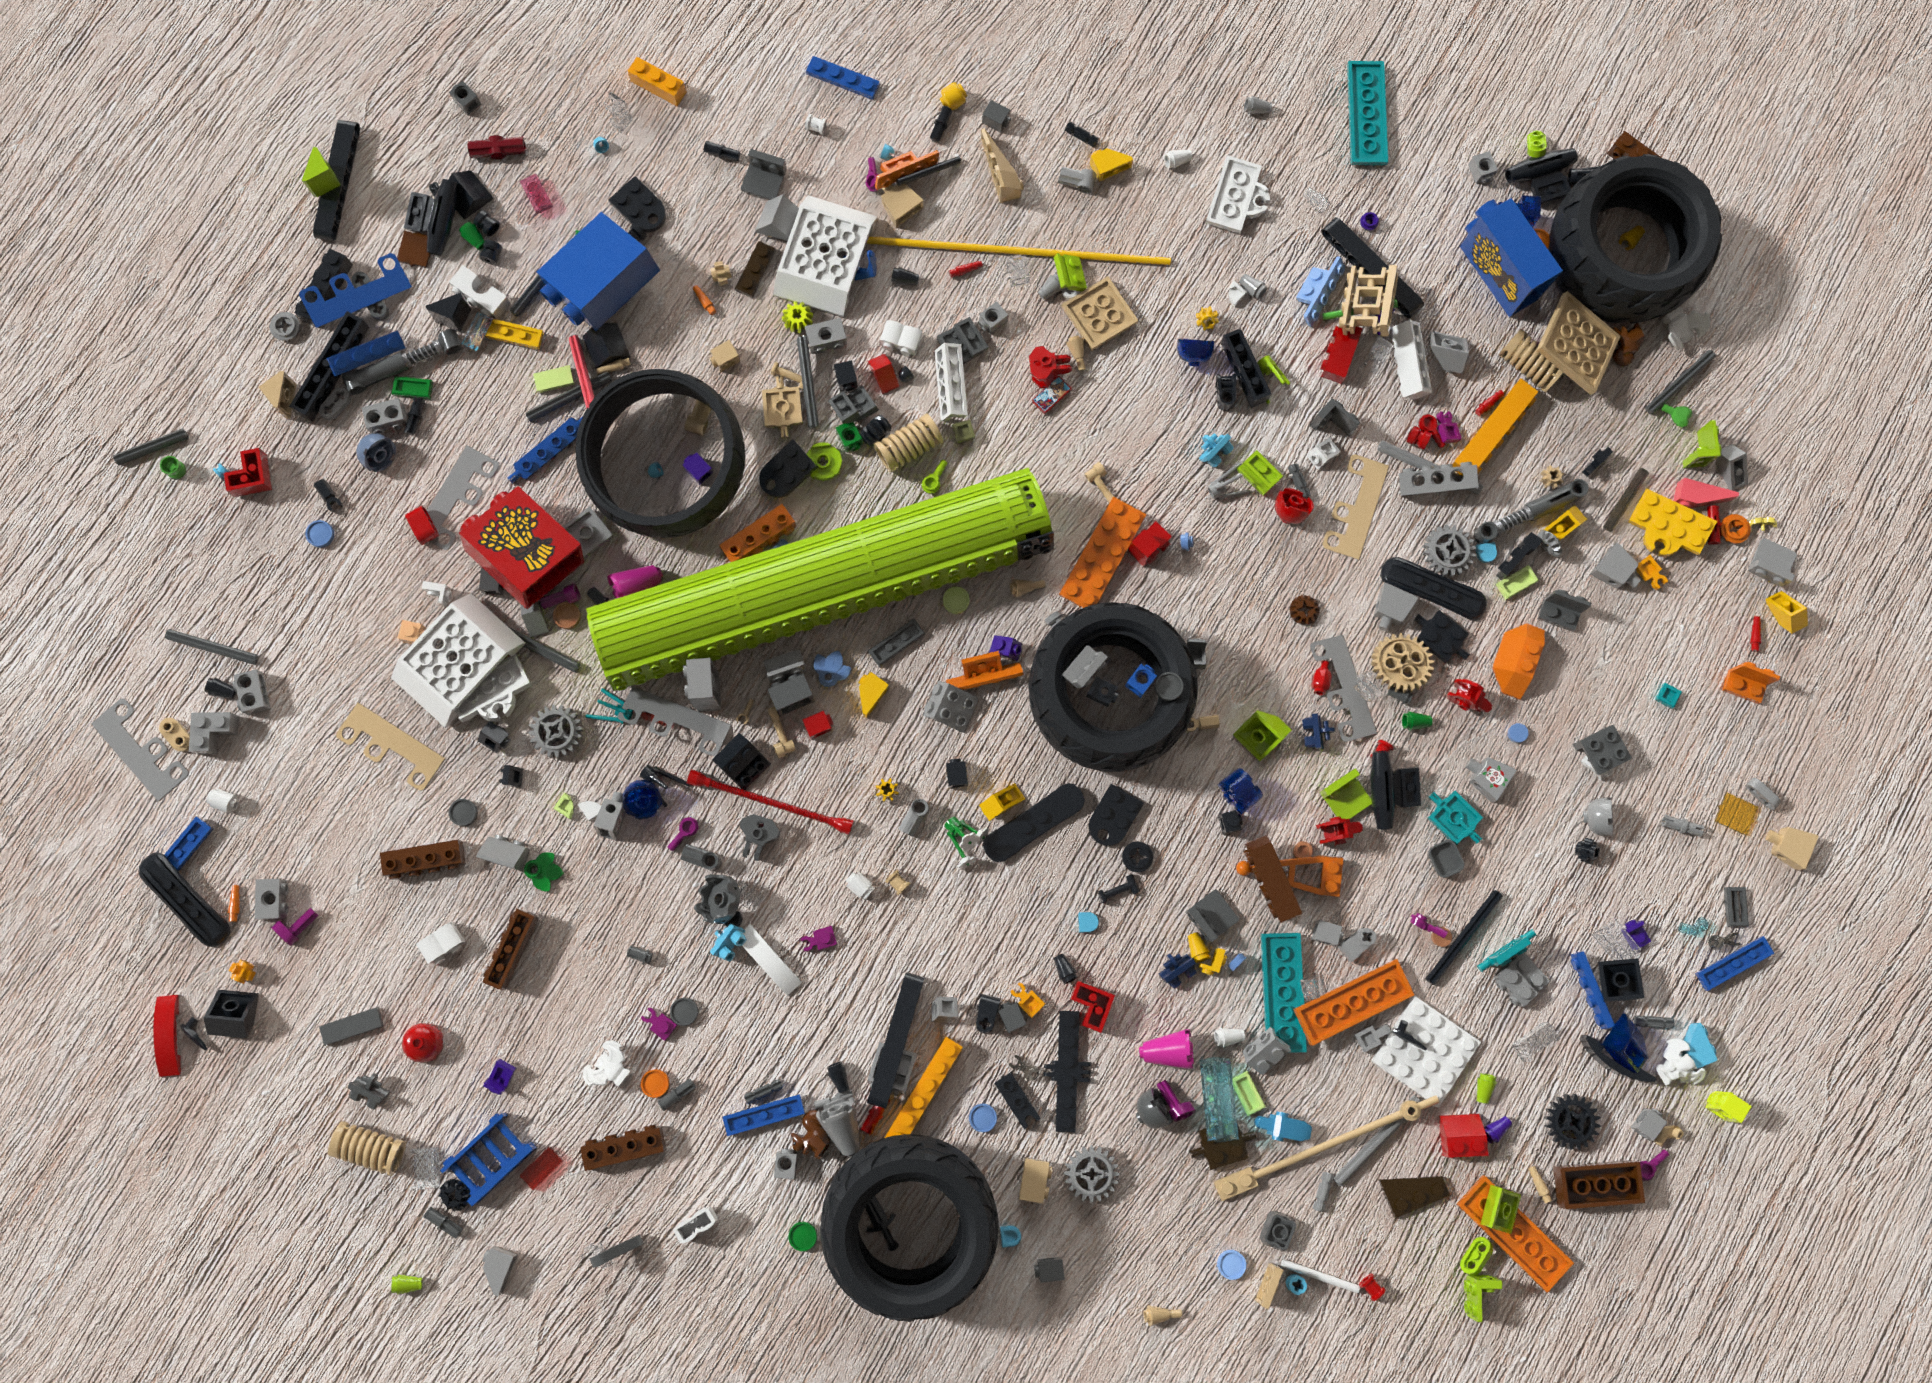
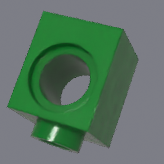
(846, 429)

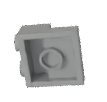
(1521, 980)
(903, 1074)

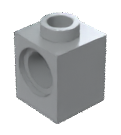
(1486, 161)
(996, 311)
(1327, 933)
(944, 1009)
(1649, 1124)
(781, 1172)

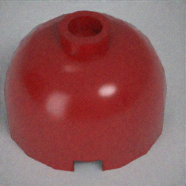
(1293, 507)
(422, 1042)

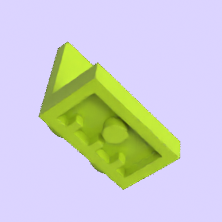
(1708, 449)
(1346, 796)
(1473, 1287)

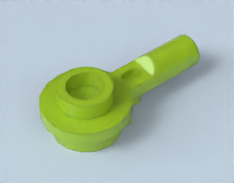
(931, 483)

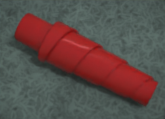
(966, 268)
(1487, 404)
(1755, 639)

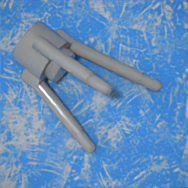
(1218, 487)

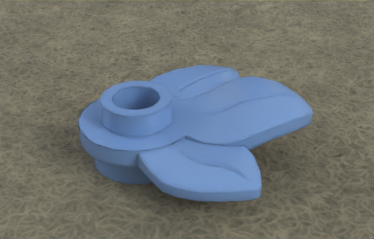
(831, 665)

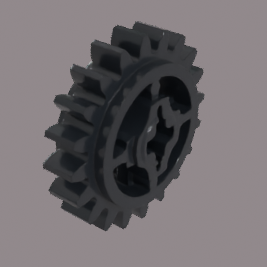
(1587, 1114)

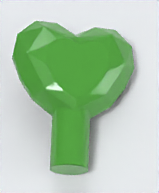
(1679, 414)

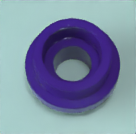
(1369, 216)

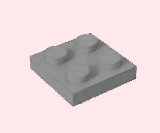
(588, 531)

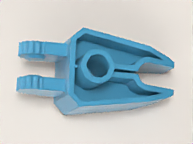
(1283, 1127)

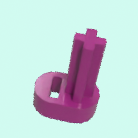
(570, 594)
(290, 935)
(1178, 1111)

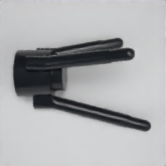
(1576, 174)
(652, 774)

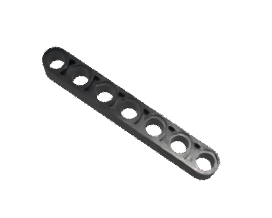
(341, 162)
(1360, 255)
(895, 1040)

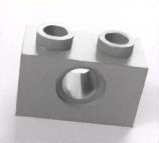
(817, 331)
(263, 891)

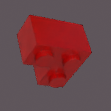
(253, 476)
(1149, 543)
(1098, 1005)

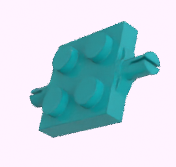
(1455, 817)
(1502, 956)

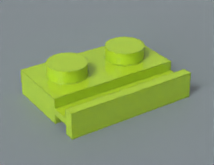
(1070, 272)
(1259, 472)

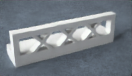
(951, 384)

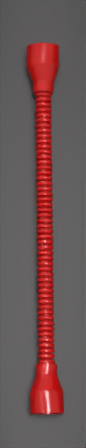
(698, 779)

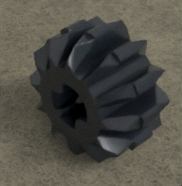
(875, 430)

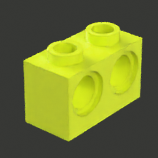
(1727, 1106)

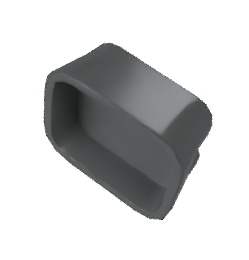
(1446, 858)
(1277, 1230)

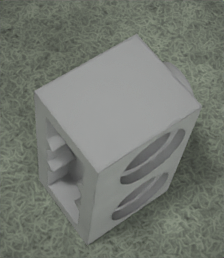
(385, 411)
(255, 690)

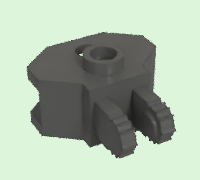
(756, 835)

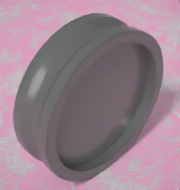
(1168, 686)
(463, 812)
(683, 1011)

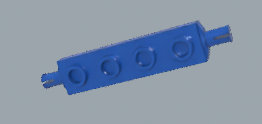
(546, 450)

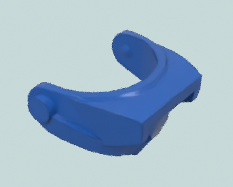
(864, 273)

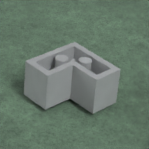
(206, 728)

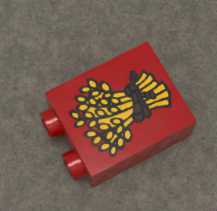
(521, 546)

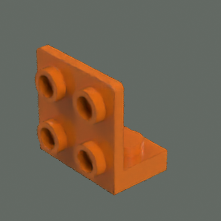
(1749, 681)

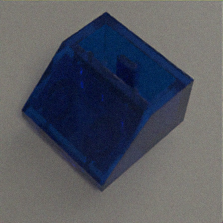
(1626, 1045)

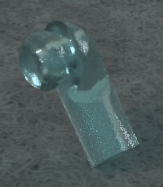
(1695, 929)

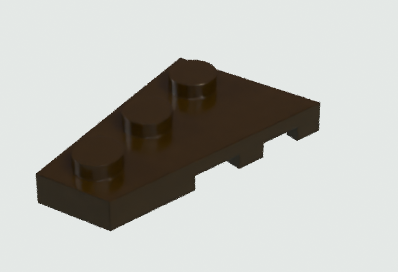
(1412, 1193)

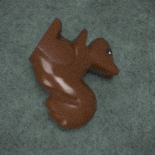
(1629, 343)
(815, 1139)

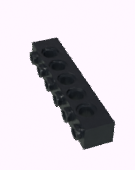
(321, 378)

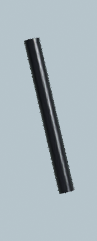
(929, 170)

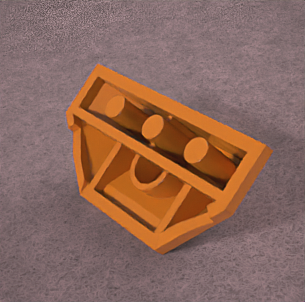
(1518, 659)

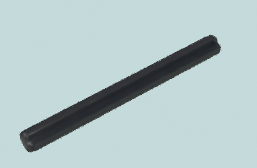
(1464, 937)

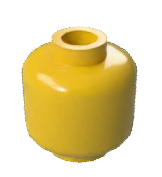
(953, 96)

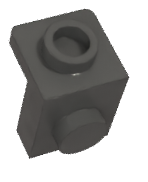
(1197, 650)

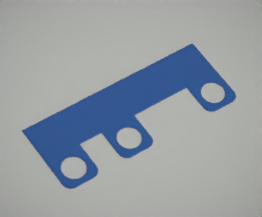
(353, 298)

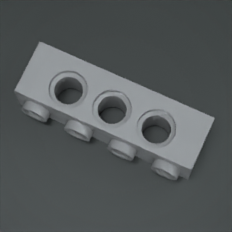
(1469, 479)

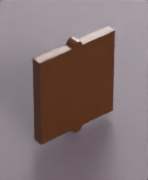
(413, 250)

